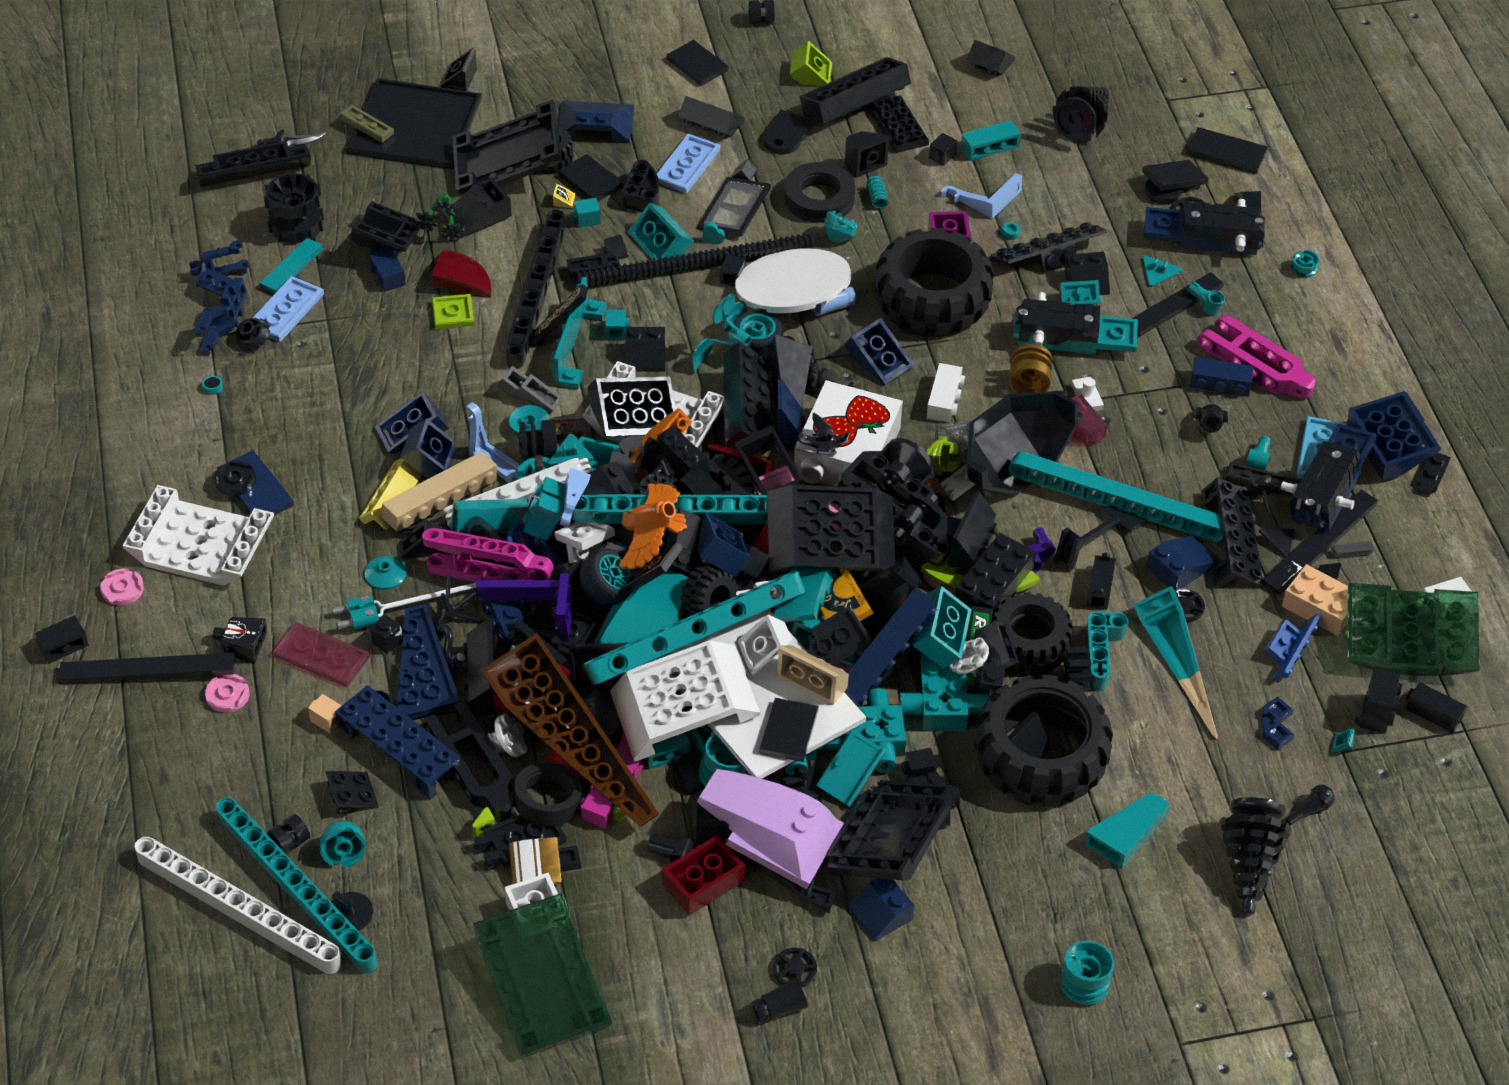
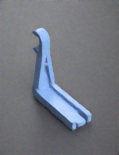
(991, 206)
(506, 466)
(575, 486)

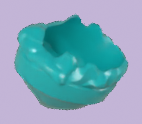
(839, 229)

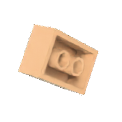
(1318, 594)

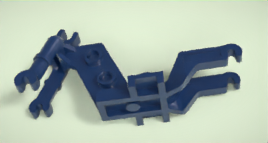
(232, 293)

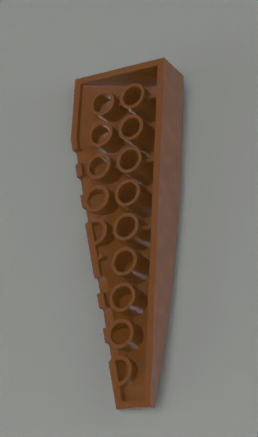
(549, 705)

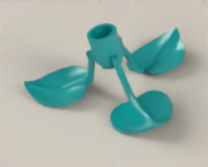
(732, 310)

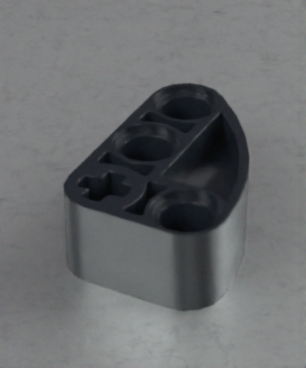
(641, 187)

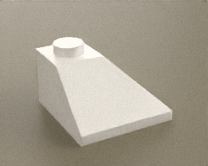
(763, 642)

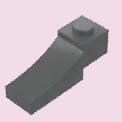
(530, 389)

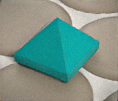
(1343, 741)

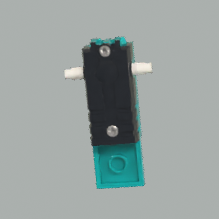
(1072, 327)

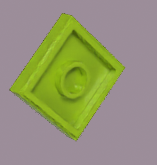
(453, 311)

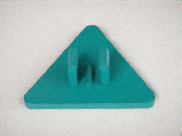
(1159, 271)
(568, 450)

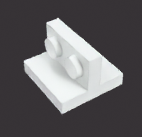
(583, 539)

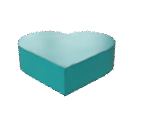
(712, 233)

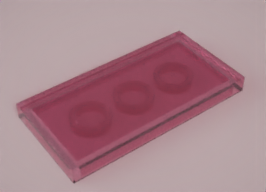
(321, 654)

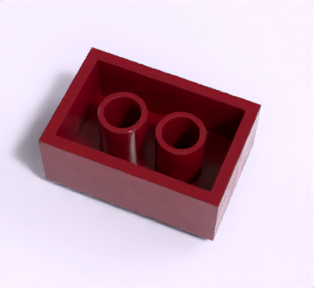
(703, 874)

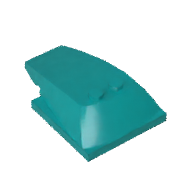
(645, 611)

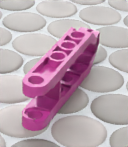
(1242, 336)
(463, 567)

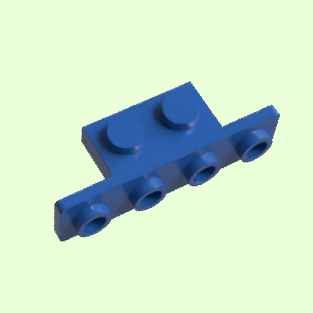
(1288, 643)

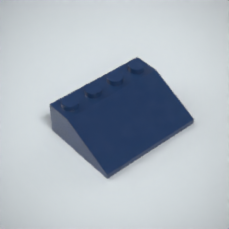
(1400, 434)

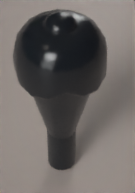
(1319, 799)

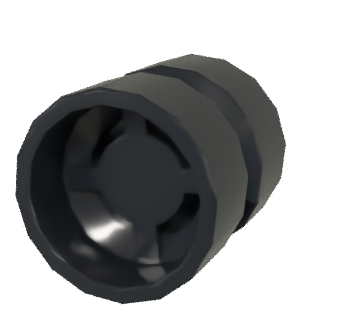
(754, 11)
(290, 833)

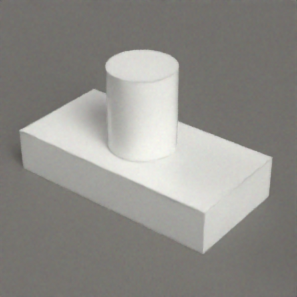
(1087, 388)

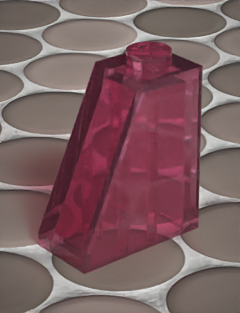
(1091, 427)

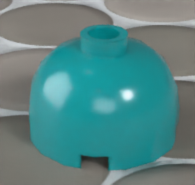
(342, 844)

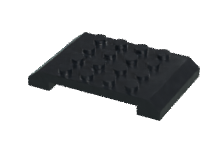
(508, 149)

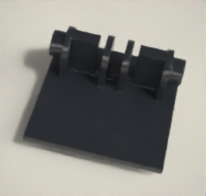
(351, 790)

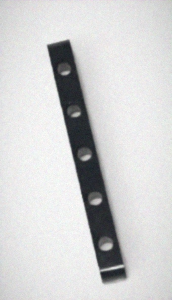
(535, 289)

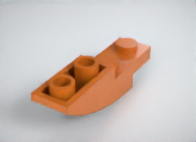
(677, 419)

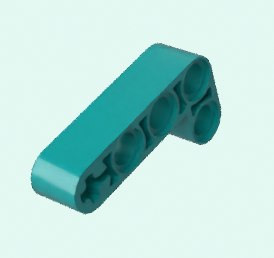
(1099, 630)

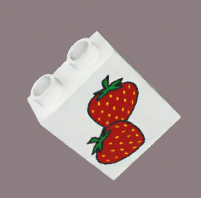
(865, 415)

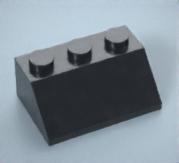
(710, 117)

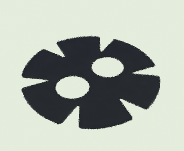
(647, 461)

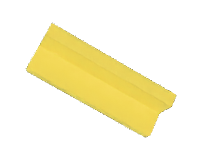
(397, 480)

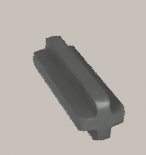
(1353, 549)

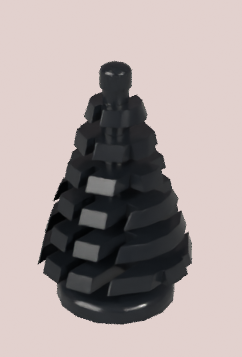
(1081, 112)
(1254, 841)

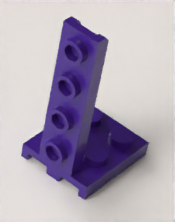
(534, 590)

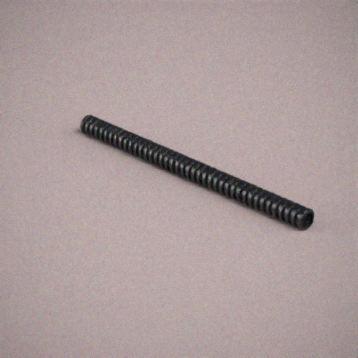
(694, 260)

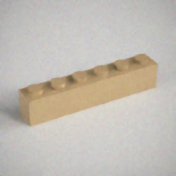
(439, 491)

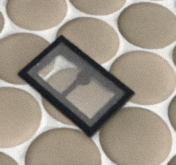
(735, 205)

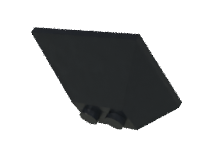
(385, 229)

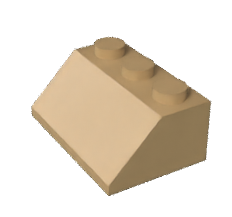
(811, 673)

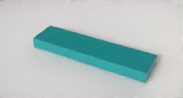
(291, 265)

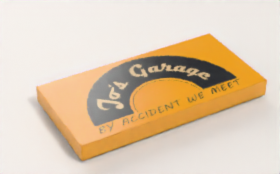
(845, 593)

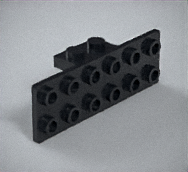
(1052, 248)

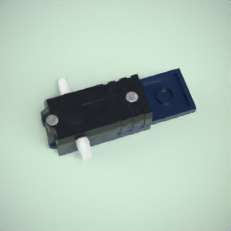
(1208, 227)
(1330, 478)

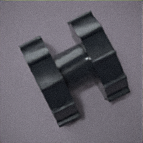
(293, 207)

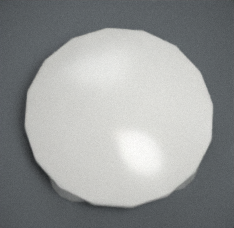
(973, 656)

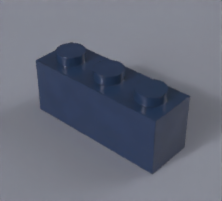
(1221, 376)

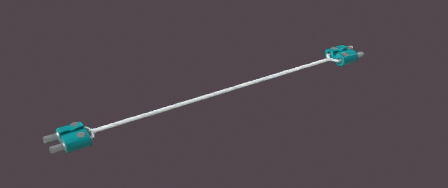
(364, 612)

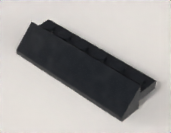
(252, 162)

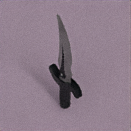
(292, 139)

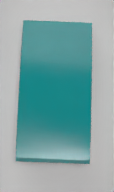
(806, 605)

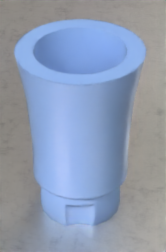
(844, 299)

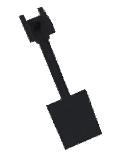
(1071, 543)

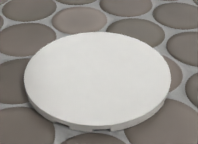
(793, 280)

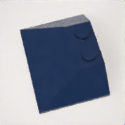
(598, 117)

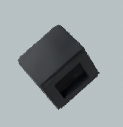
(615, 246)
(1330, 569)

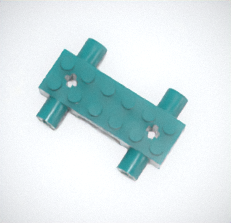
(942, 698)
(882, 726)

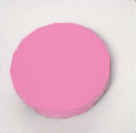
(121, 587)
(227, 693)

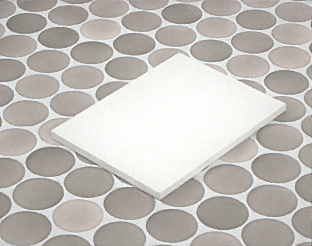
(746, 737)

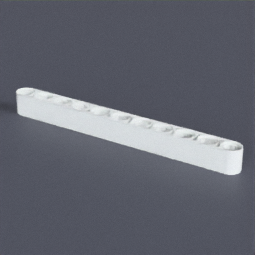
(243, 913)

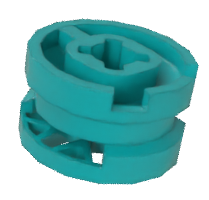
(1305, 263)

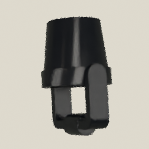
(1211, 417)

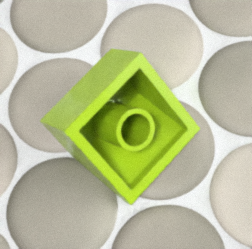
(810, 66)

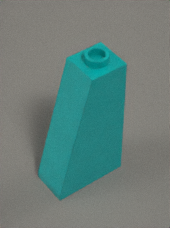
(497, 513)
(1128, 829)

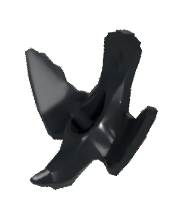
(825, 439)

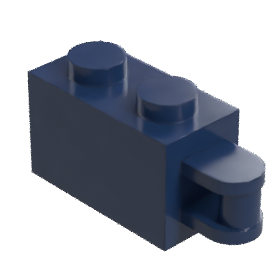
(386, 269)

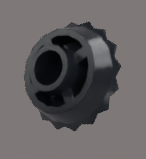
(252, 333)

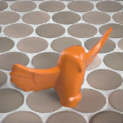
(649, 523)

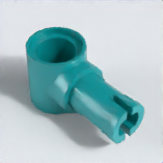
(1211, 300)
(1259, 455)

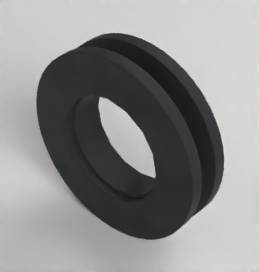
(819, 174)

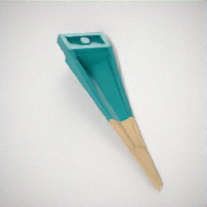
(1168, 629)

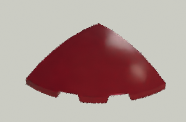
(461, 274)

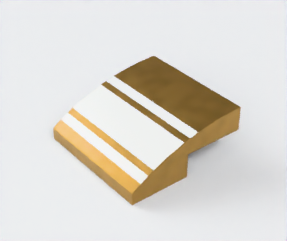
(535, 858)

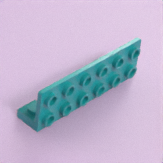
(588, 309)

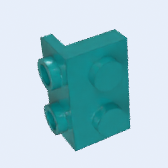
(1080, 292)

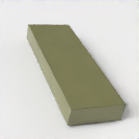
(366, 123)

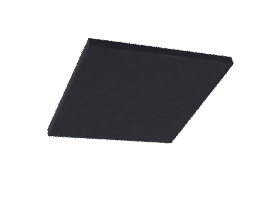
(421, 119)

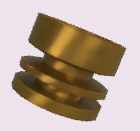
(1030, 369)

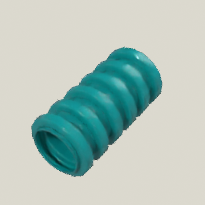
(877, 192)

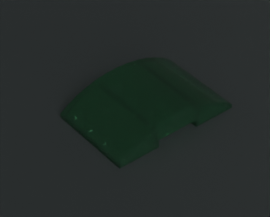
(1413, 630)

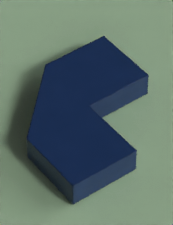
(1272, 716)

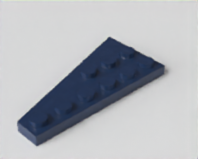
(424, 673)

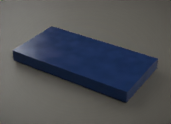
(267, 492)

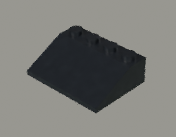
(630, 404)
(689, 556)

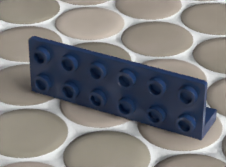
(397, 737)

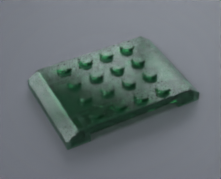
(541, 975)

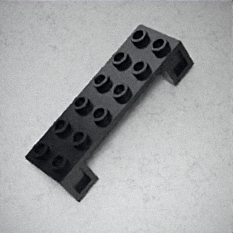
(1238, 533)

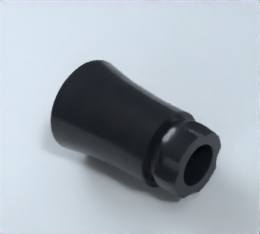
(780, 1001)

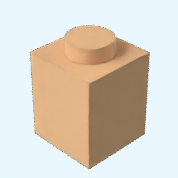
(323, 713)

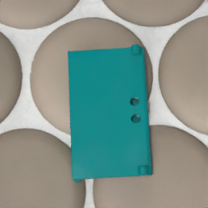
(855, 764)

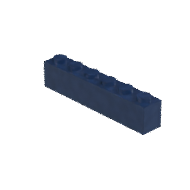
(887, 644)

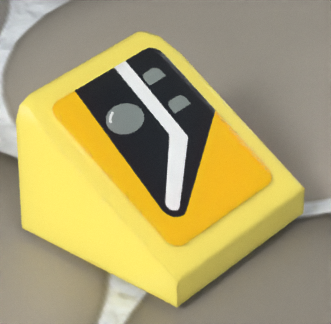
(563, 197)

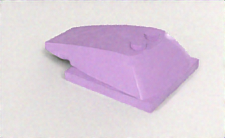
(772, 823)

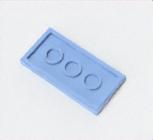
(687, 163)
(289, 306)

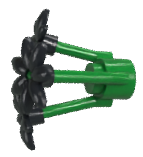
(443, 207)

